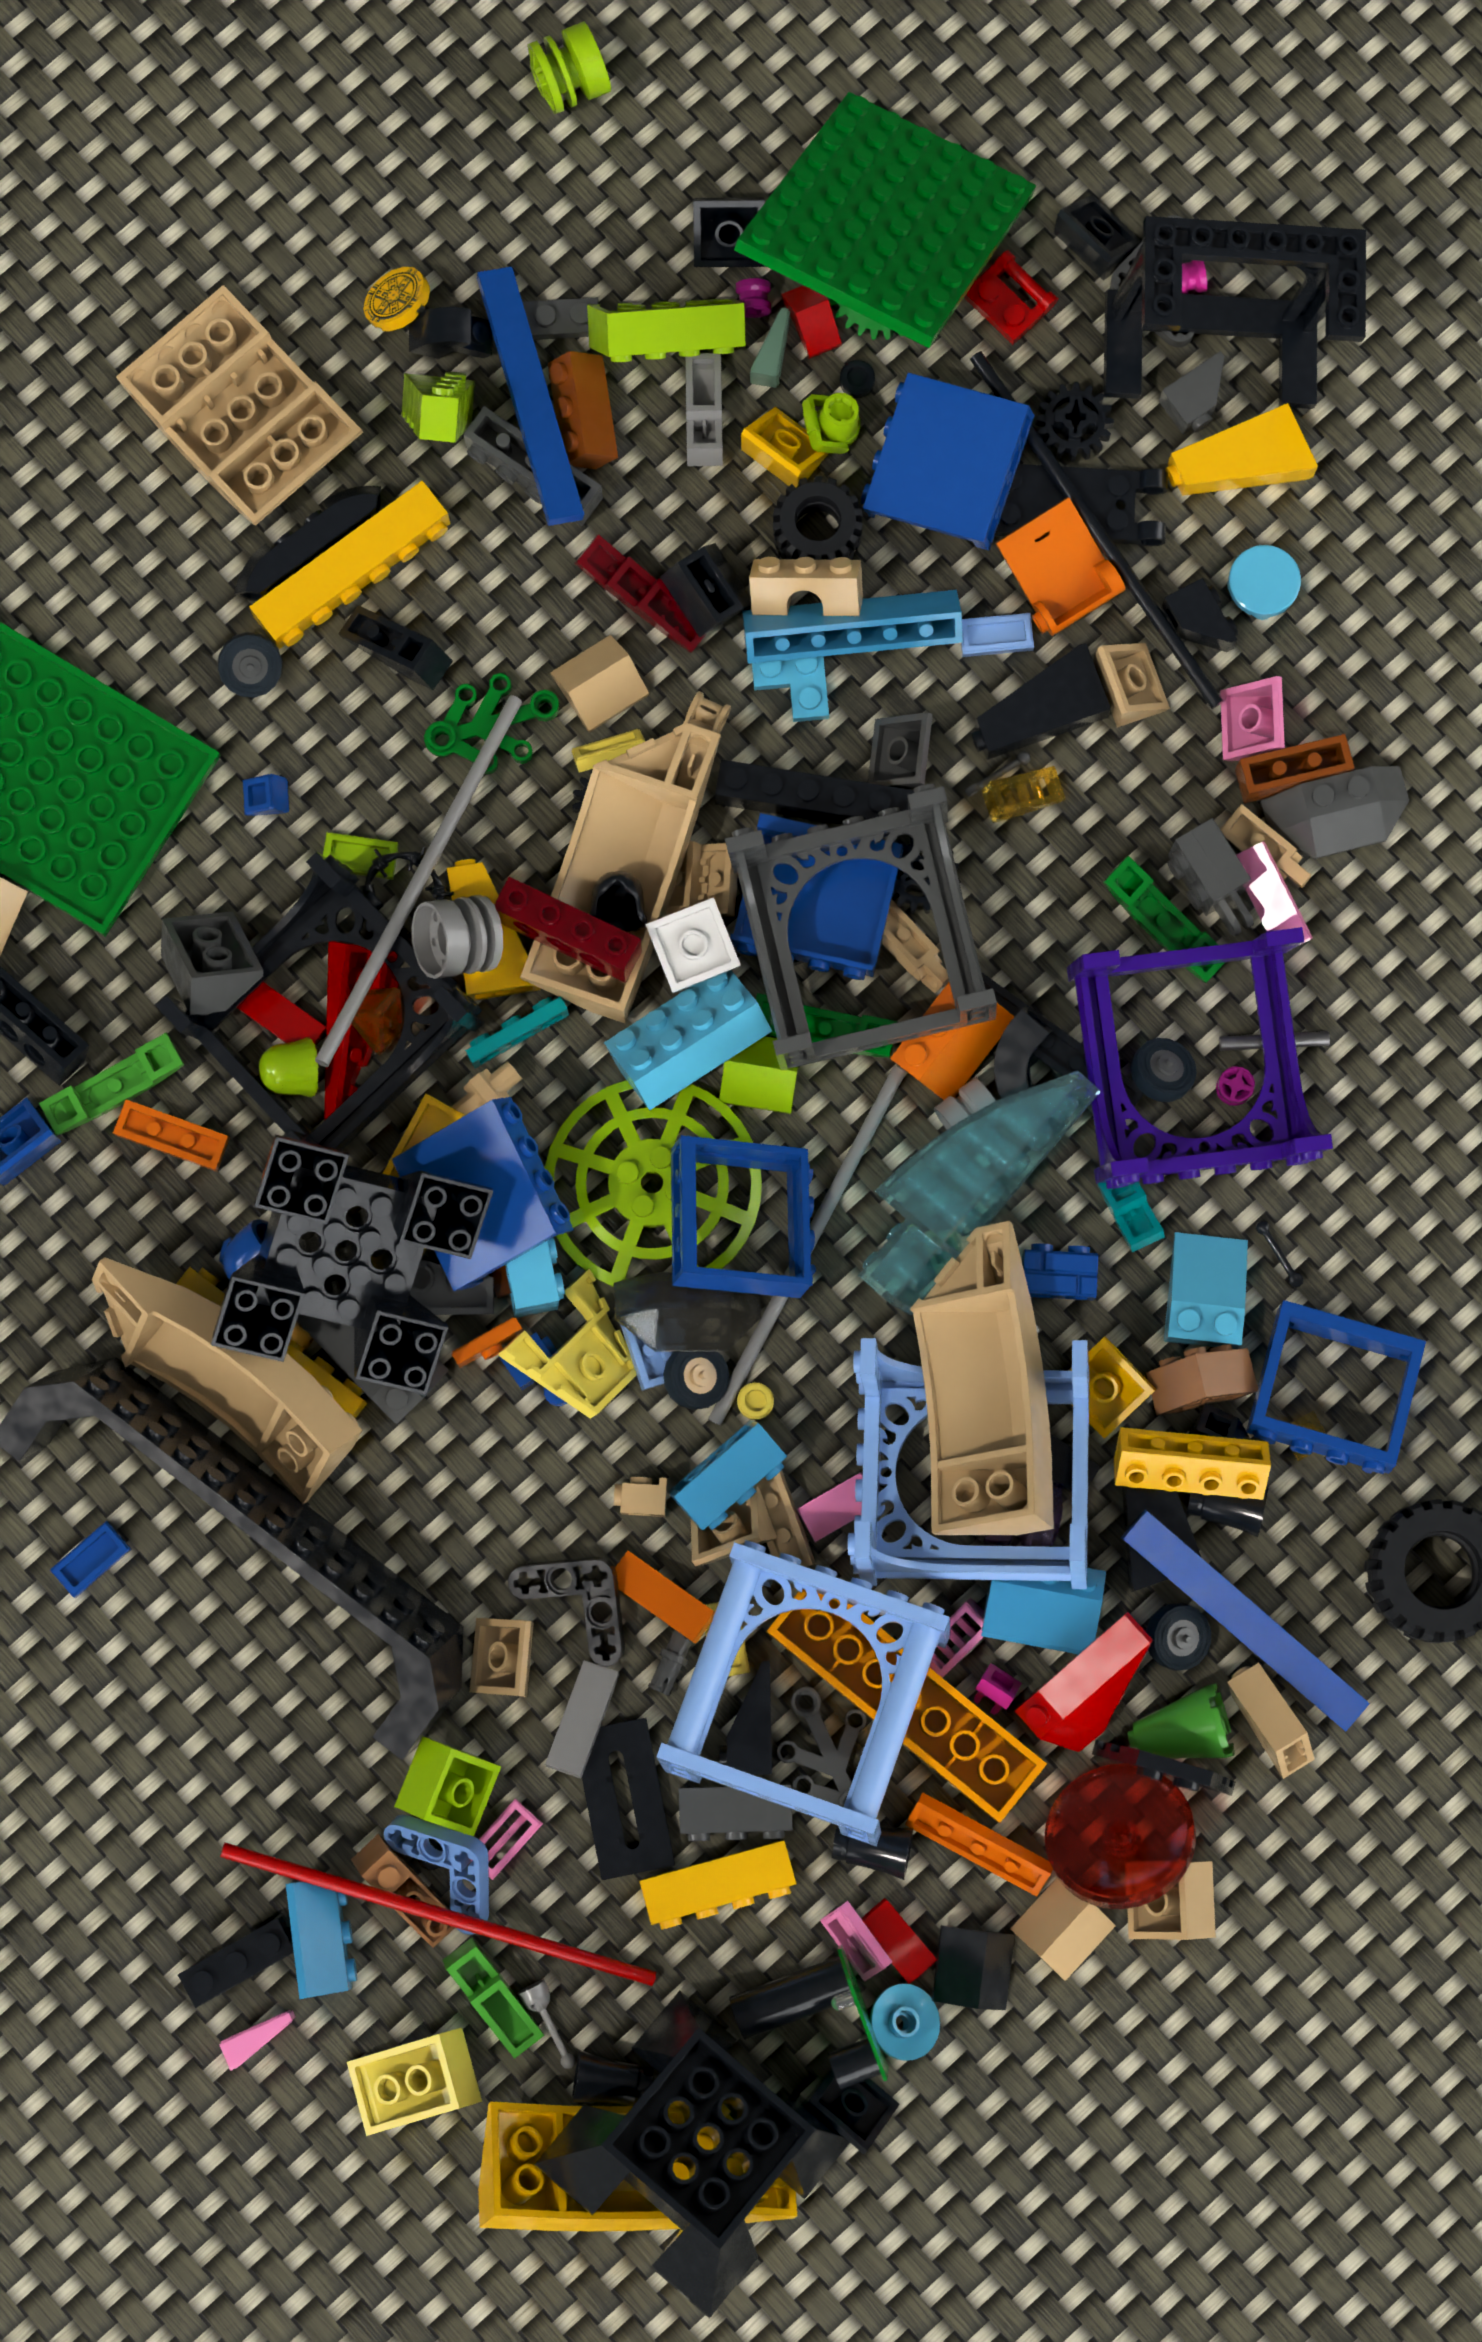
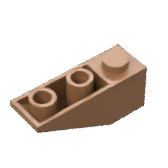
(390, 1872)

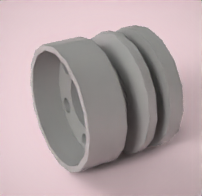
(457, 936)

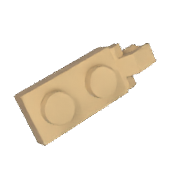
(1246, 830)
(913, 949)

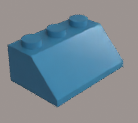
(728, 1475)
(1045, 1612)
(320, 1940)

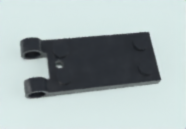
(1036, 492)

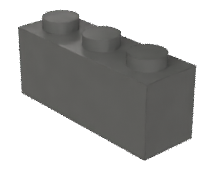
(730, 1812)

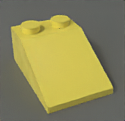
(414, 2081)

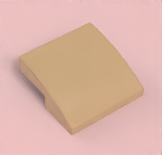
(705, 875)

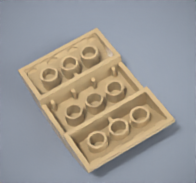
(238, 406)

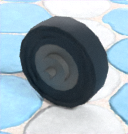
(249, 665)
(1163, 1070)
(1179, 1636)

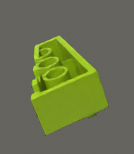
(666, 328)
(438, 405)

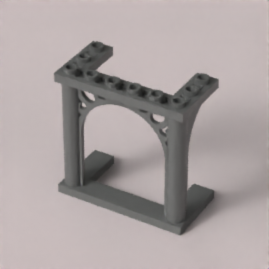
(926, 825)

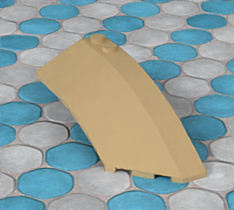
(634, 822)
(985, 1393)
(262, 1400)

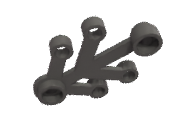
(833, 1761)

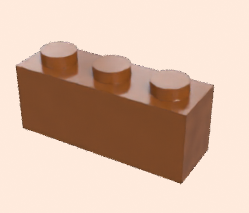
(583, 409)
(1288, 767)

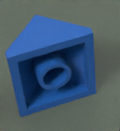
(23, 1140)

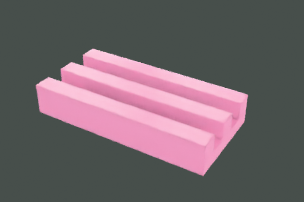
(525, 1815)
(857, 1940)

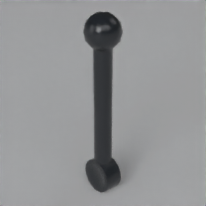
(1295, 1279)

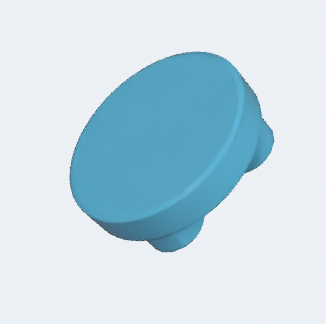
(1264, 581)

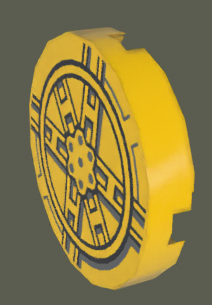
(396, 298)

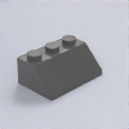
(209, 960)

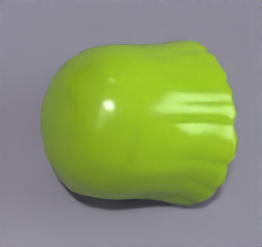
(290, 1068)

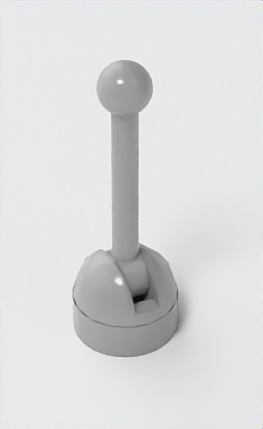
(536, 1999)

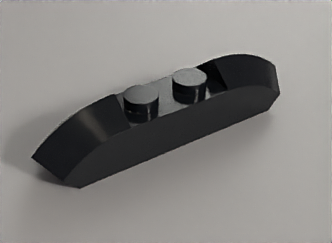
(294, 550)

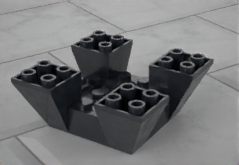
(311, 1192)
(640, 2147)

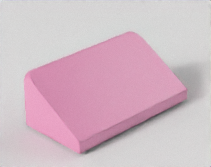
(831, 1509)

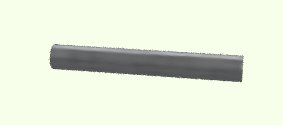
(1250, 1042)

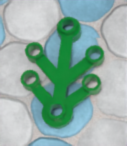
(484, 722)

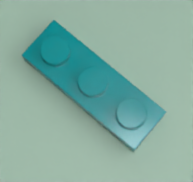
(516, 1031)

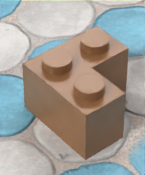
(1201, 1378)

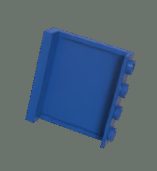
(948, 459)
(836, 914)
(498, 1153)

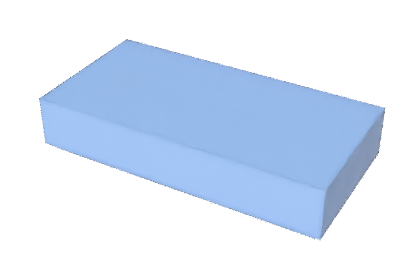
(997, 635)

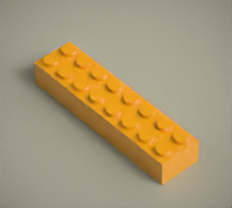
(945, 1725)

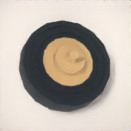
(696, 1378)

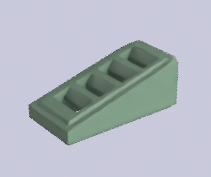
(769, 361)

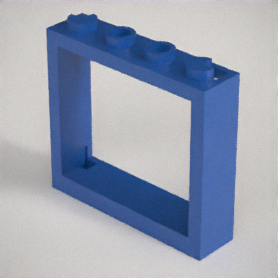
(801, 1240)
(1354, 1334)

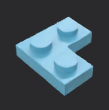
(806, 685)

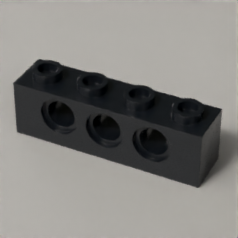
(38, 1031)

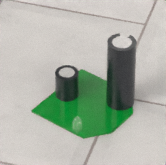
(807, 1993)

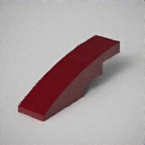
(637, 591)

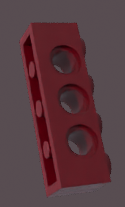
(568, 929)

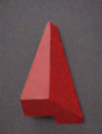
(344, 968)

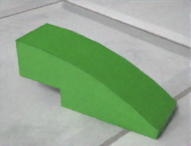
(492, 1997)

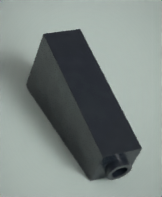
(1048, 705)
(1169, 1511)

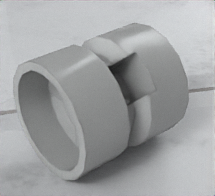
(971, 1098)

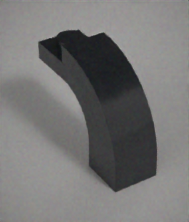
(1016, 1051)

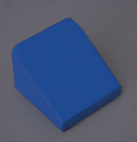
(266, 795)

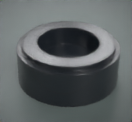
(857, 378)

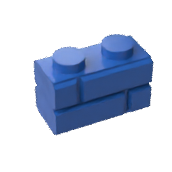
(1061, 1273)

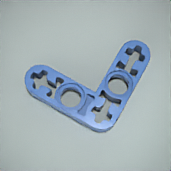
(411, 1838)

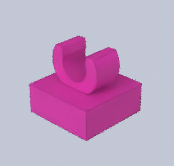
(998, 1687)

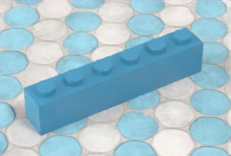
(881, 626)

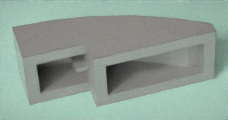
(704, 410)

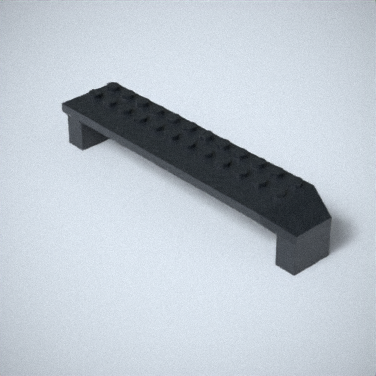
(422, 1636)

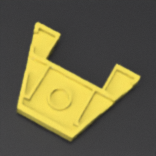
(589, 1365)

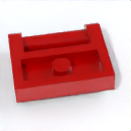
(1002, 306)

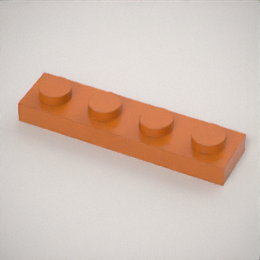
(979, 1844)

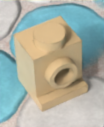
(641, 1497)

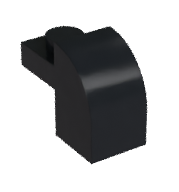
(450, 330)

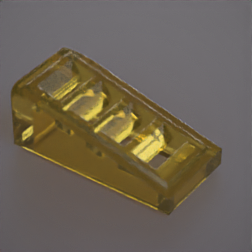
(995, 803)

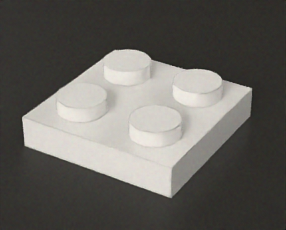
(693, 945)

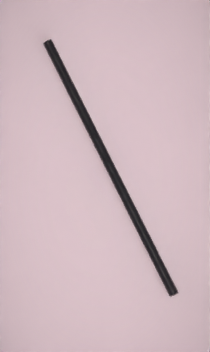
(1105, 542)

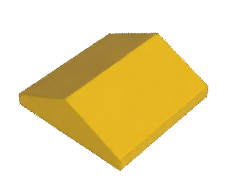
(1114, 1387)

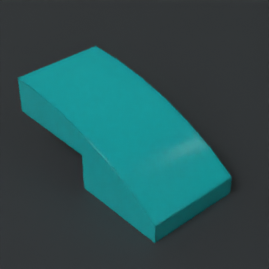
(1133, 1215)

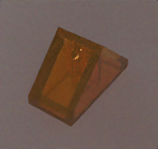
(379, 1018)

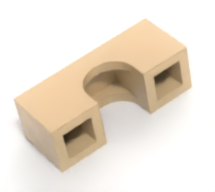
(833, 581)

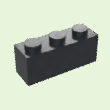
(237, 1962)

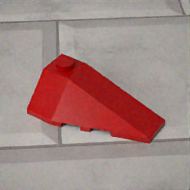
(1084, 1693)

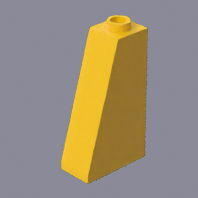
(1246, 455)
(473, 879)

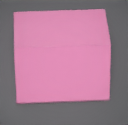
(1252, 719)

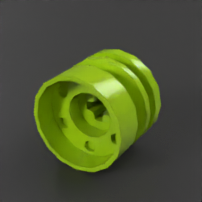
(569, 67)

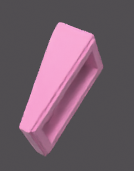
(977, 1614)
(247, 2042)

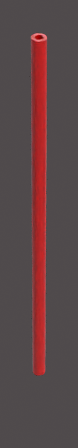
(437, 1914)

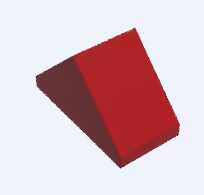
(812, 320)

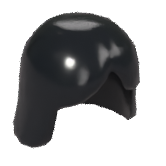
(619, 901)

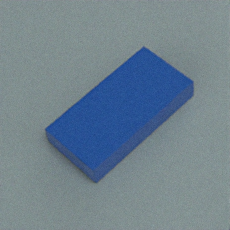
(90, 1559)

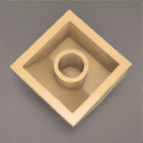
(1182, 1912)

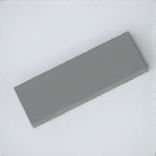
(582, 1719)

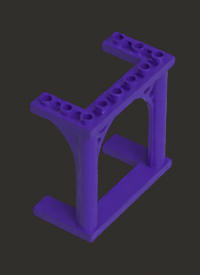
(1293, 1131)

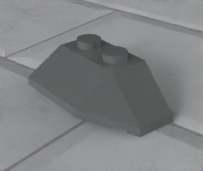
(1339, 810)

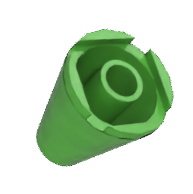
(1186, 1728)

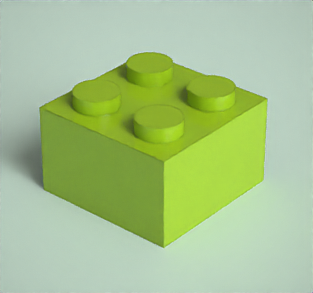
(447, 1786)

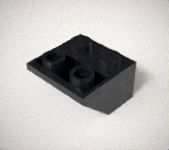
(706, 589)

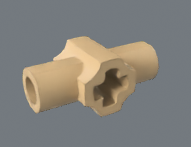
(486, 1087)

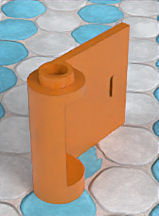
(1061, 572)

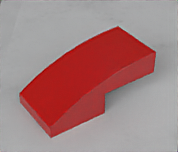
(899, 1941)

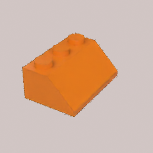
(950, 1057)

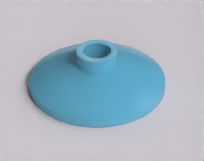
(919, 2020)

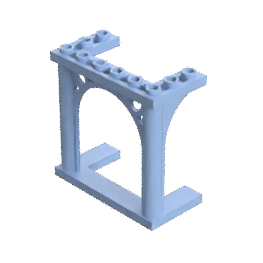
(895, 1382)
(922, 1632)

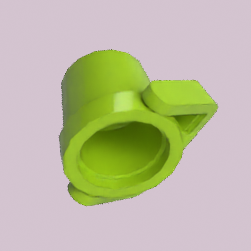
(835, 423)

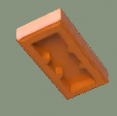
(487, 1344)

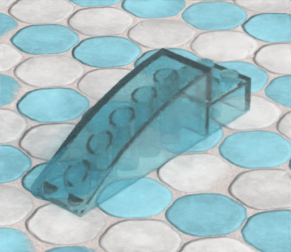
(965, 1181)

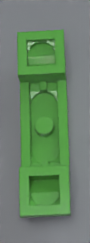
(112, 1086)

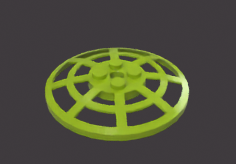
(630, 1168)

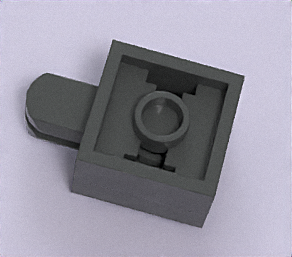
(1212, 875)

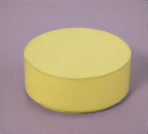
(755, 1401)

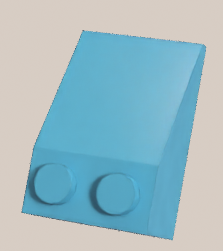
(1206, 1291)

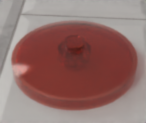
(1120, 1837)

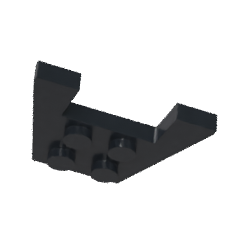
(1156, 1766)

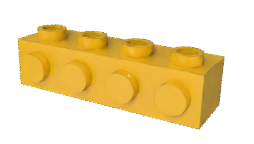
(1191, 1463)

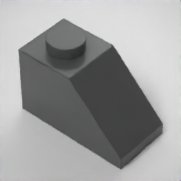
(1194, 396)

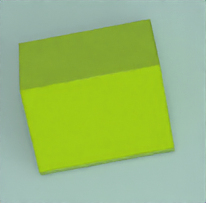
(756, 1079)

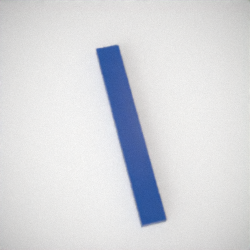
(530, 396)
(1245, 1620)

